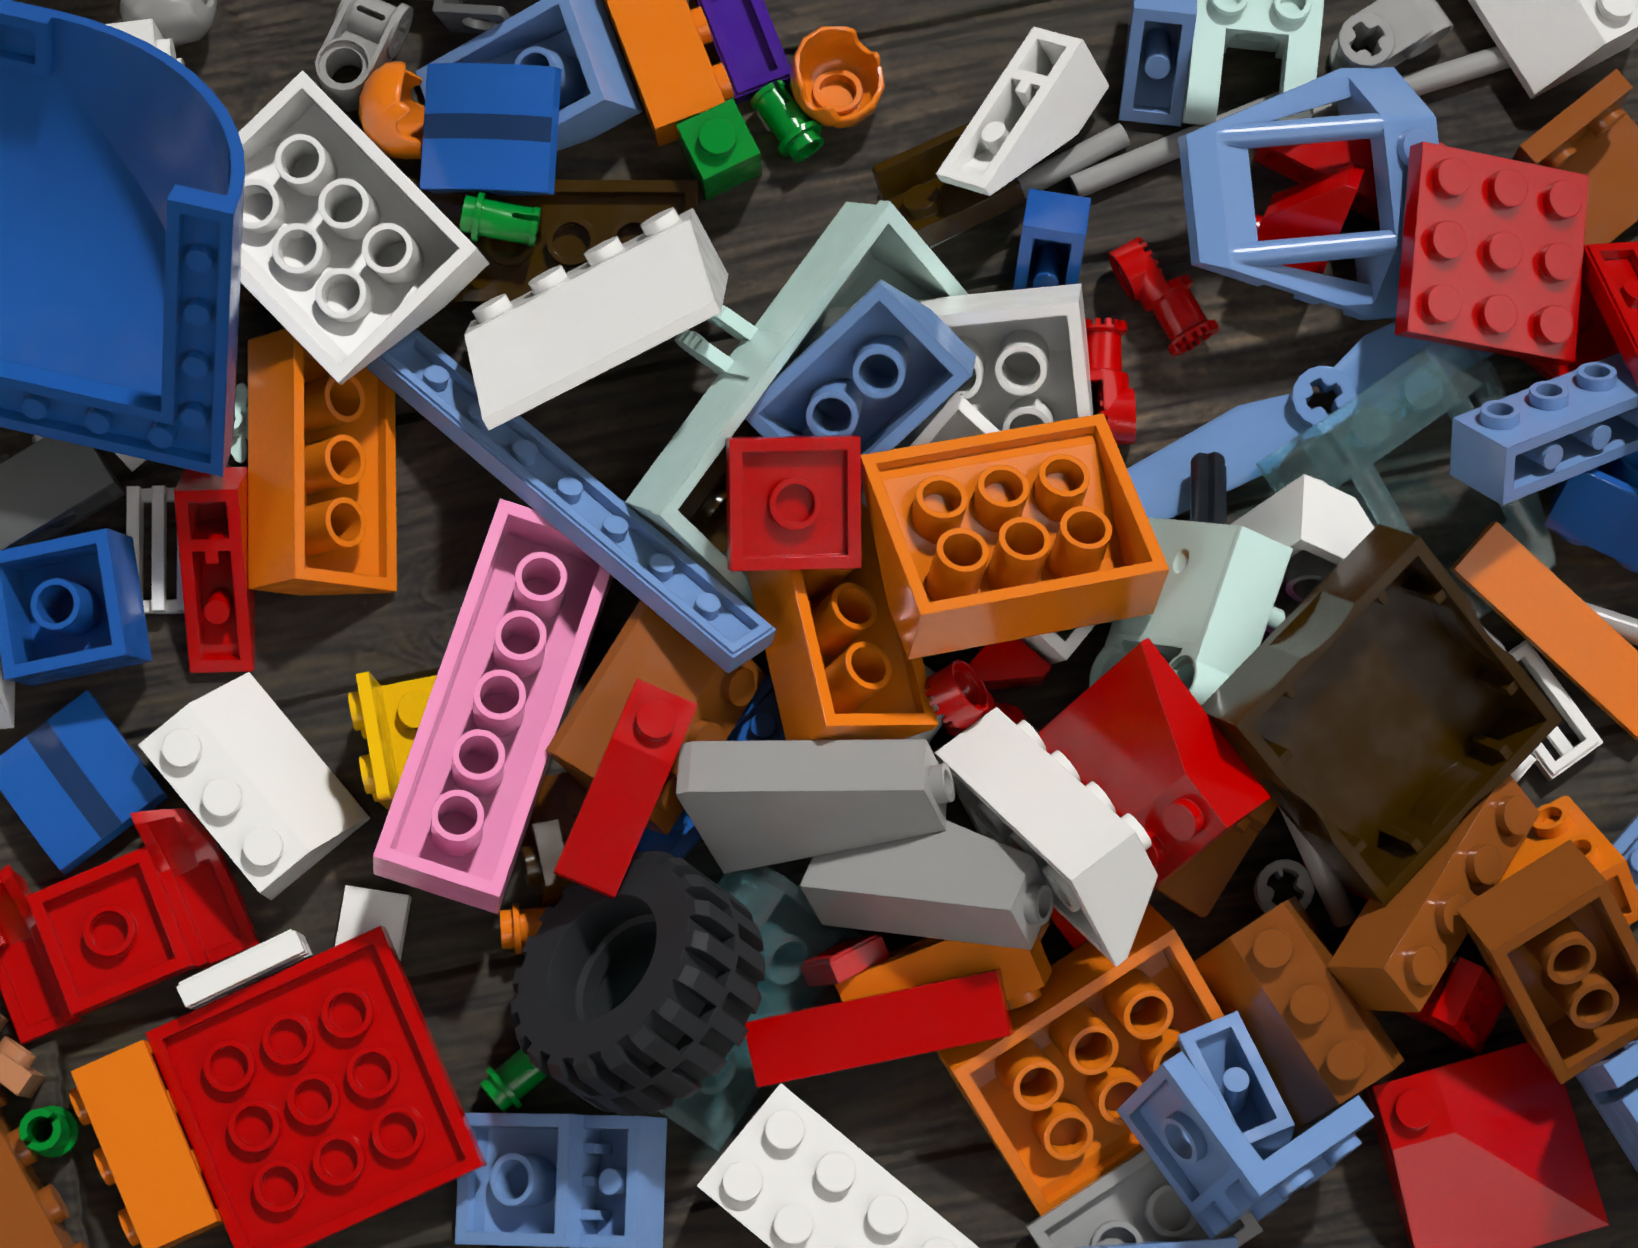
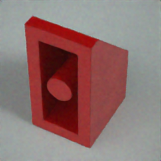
(1311, 210)

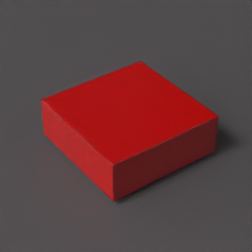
(844, 960)

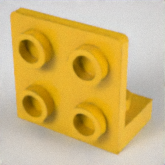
(389, 722)

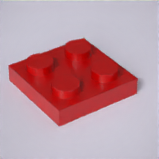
(793, 502)

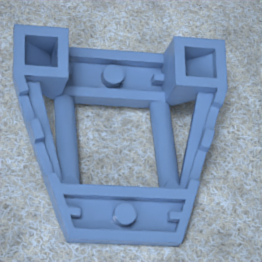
(1220, 194)

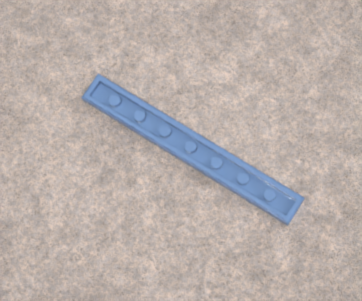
(577, 505)

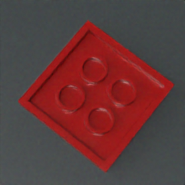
(1492, 254)

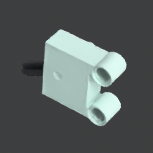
(1215, 590)

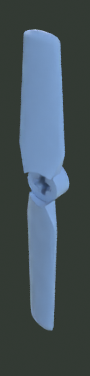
(1260, 427)

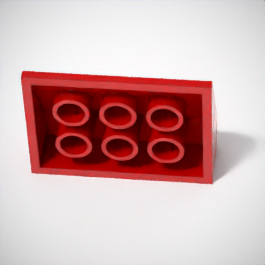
(1155, 759)

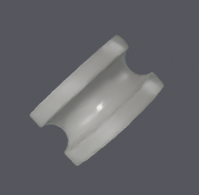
(1303, 883)

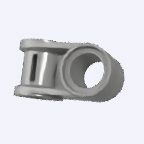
(1392, 31)
(364, 37)

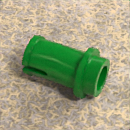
(788, 123)
(499, 220)
(511, 1081)
(64, 1132)

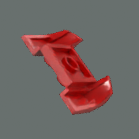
(119, 925)

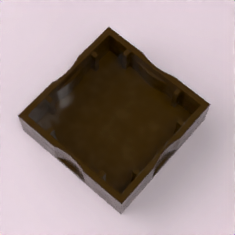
(1381, 713)

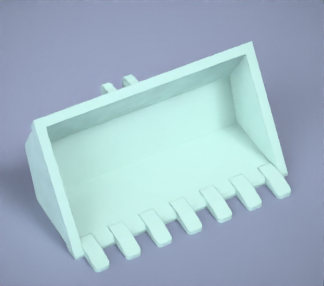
(841, 267)

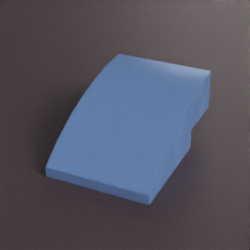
(565, 1181)

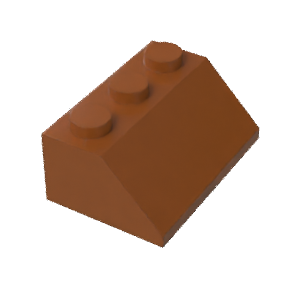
(663, 657)
(1297, 1012)

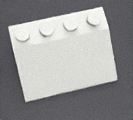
(341, 234)
(593, 315)
(1027, 353)

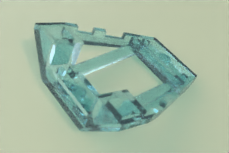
(1385, 416)

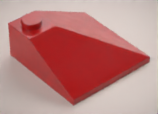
(1486, 1154)

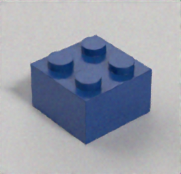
(71, 608)

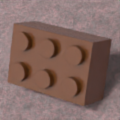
(1560, 959)

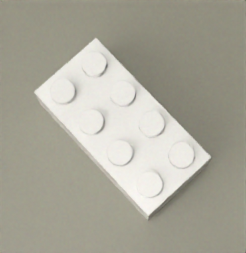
(813, 1188)

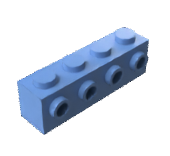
(1547, 431)

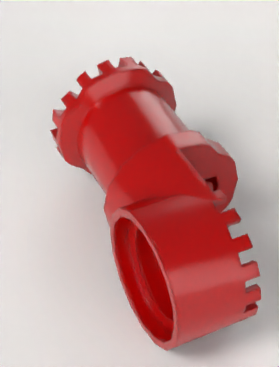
(1169, 301)
(1108, 378)
(964, 698)

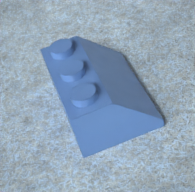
(868, 374)

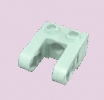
(1275, 26)

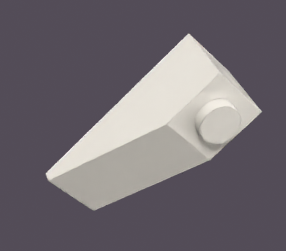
(1028, 113)

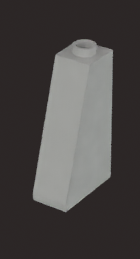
(809, 796)
(933, 887)

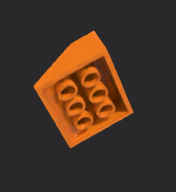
(1010, 535)
(1078, 1057)

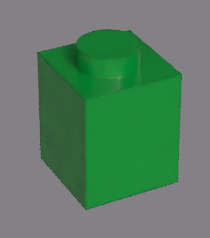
(719, 149)

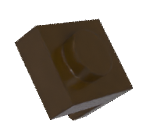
(541, 859)

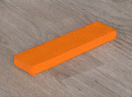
(1554, 621)

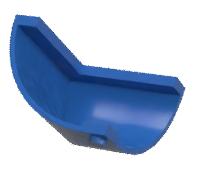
(116, 243)

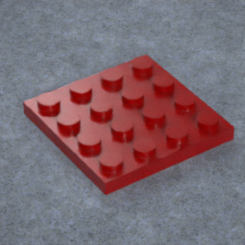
(316, 1097)

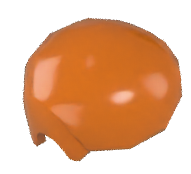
(836, 77)
(390, 113)

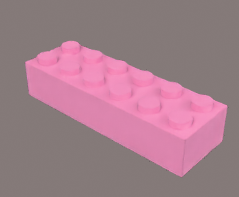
(493, 713)

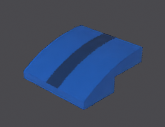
(490, 128)
(77, 782)

